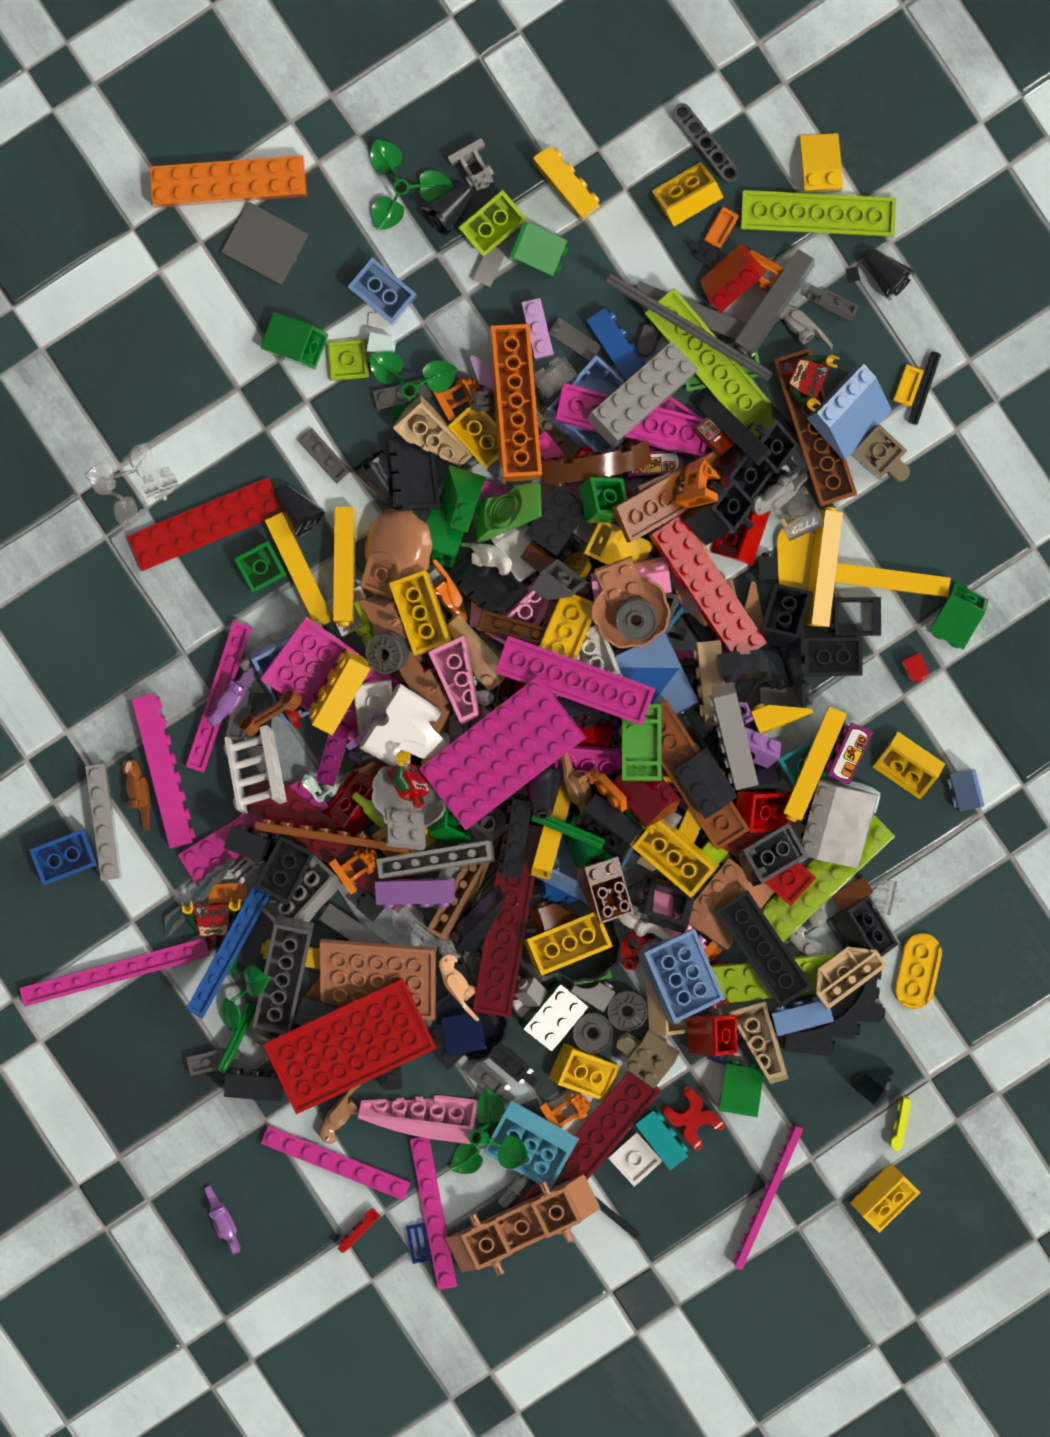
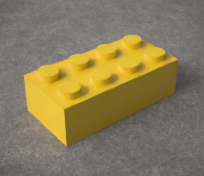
(339, 691)
(676, 857)
(567, 944)

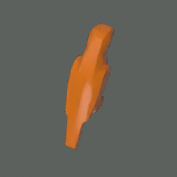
(449, 594)

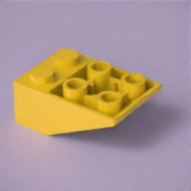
(610, 545)

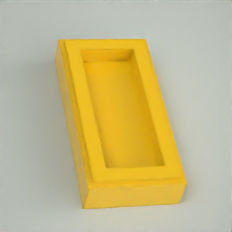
(908, 385)

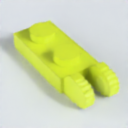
(901, 1123)

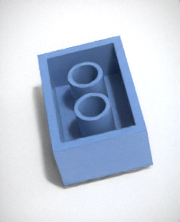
(382, 291)
(800, 1016)

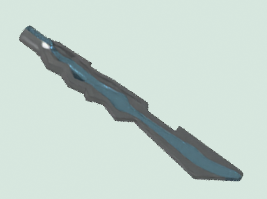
(198, 894)

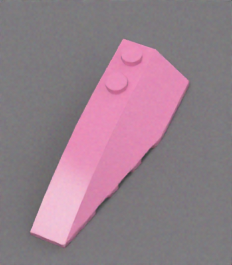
(431, 1118)

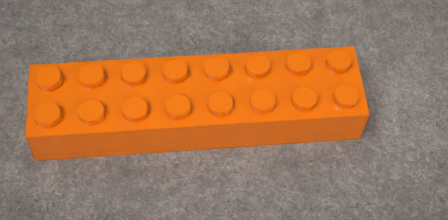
(228, 181)
(515, 402)

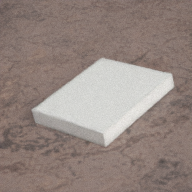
(373, 319)

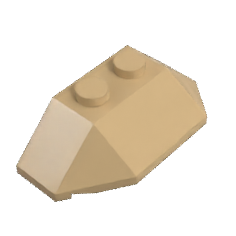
(846, 973)

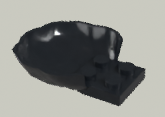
(596, 965)
(493, 1028)

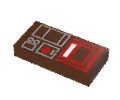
(713, 436)

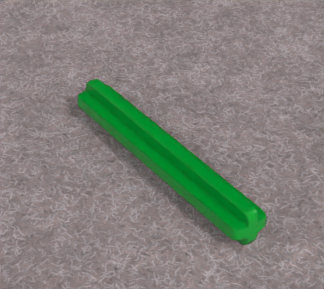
(572, 831)
(236, 1038)

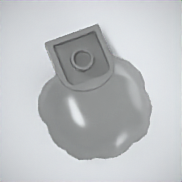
(403, 822)

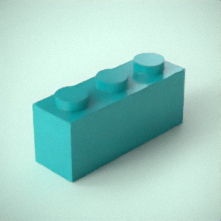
(662, 1139)

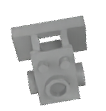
(468, 156)

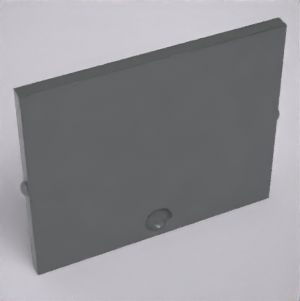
(265, 243)

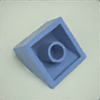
(965, 789)

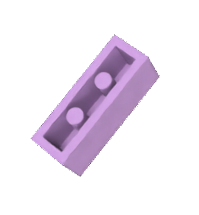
(539, 333)

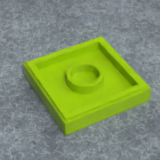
(348, 360)

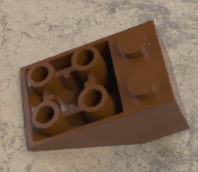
(605, 889)

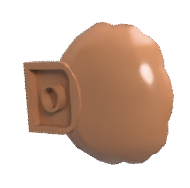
(395, 549)
(620, 582)

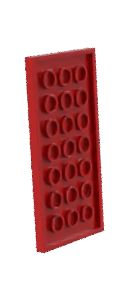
(349, 1046)

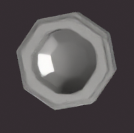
(818, 918)

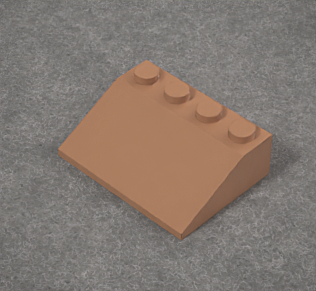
(719, 890)

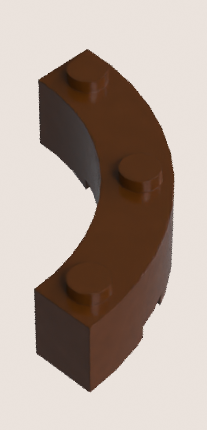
(598, 464)

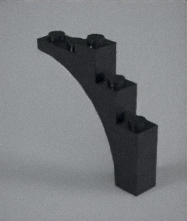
(819, 1039)

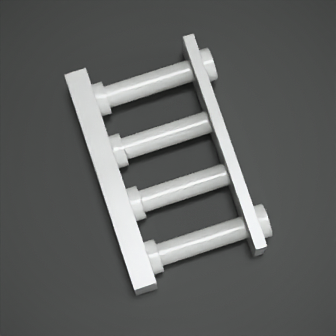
(272, 774)

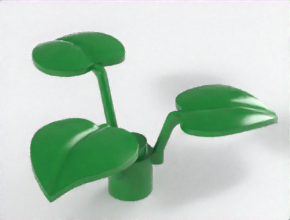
(388, 212)
(388, 365)
(256, 983)
(512, 1152)

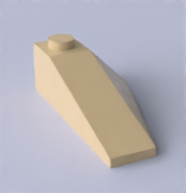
(427, 429)
(481, 656)

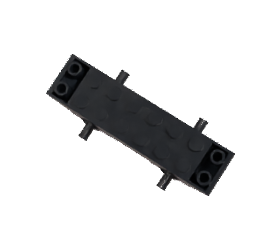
(744, 479)

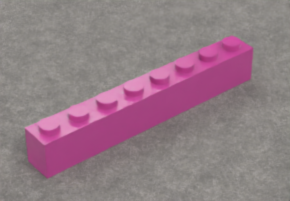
(162, 770)

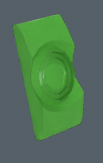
(508, 511)
(642, 747)

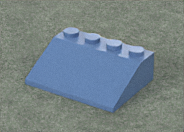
(851, 411)
(681, 976)

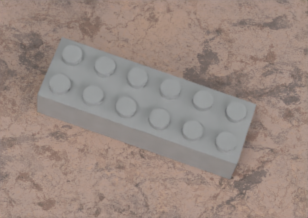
(642, 394)

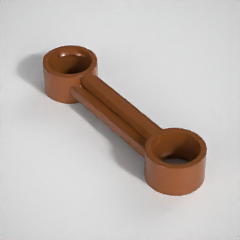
(251, 724)

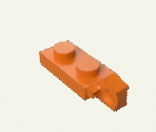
(607, 788)

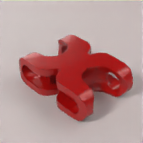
(692, 1117)

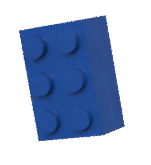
(64, 857)

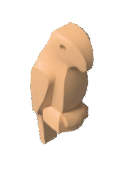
(456, 983)

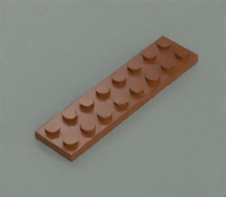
(657, 502)
(678, 746)
(326, 835)

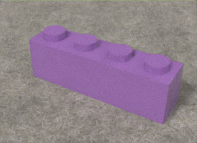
(415, 891)

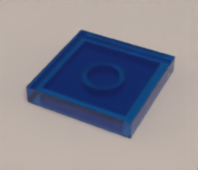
(463, 1033)

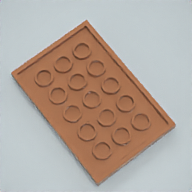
(359, 968)

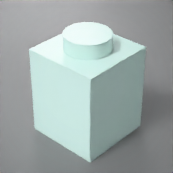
(380, 343)

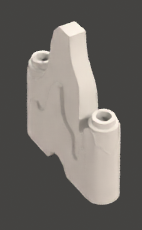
(405, 728)

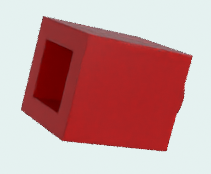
(915, 668)

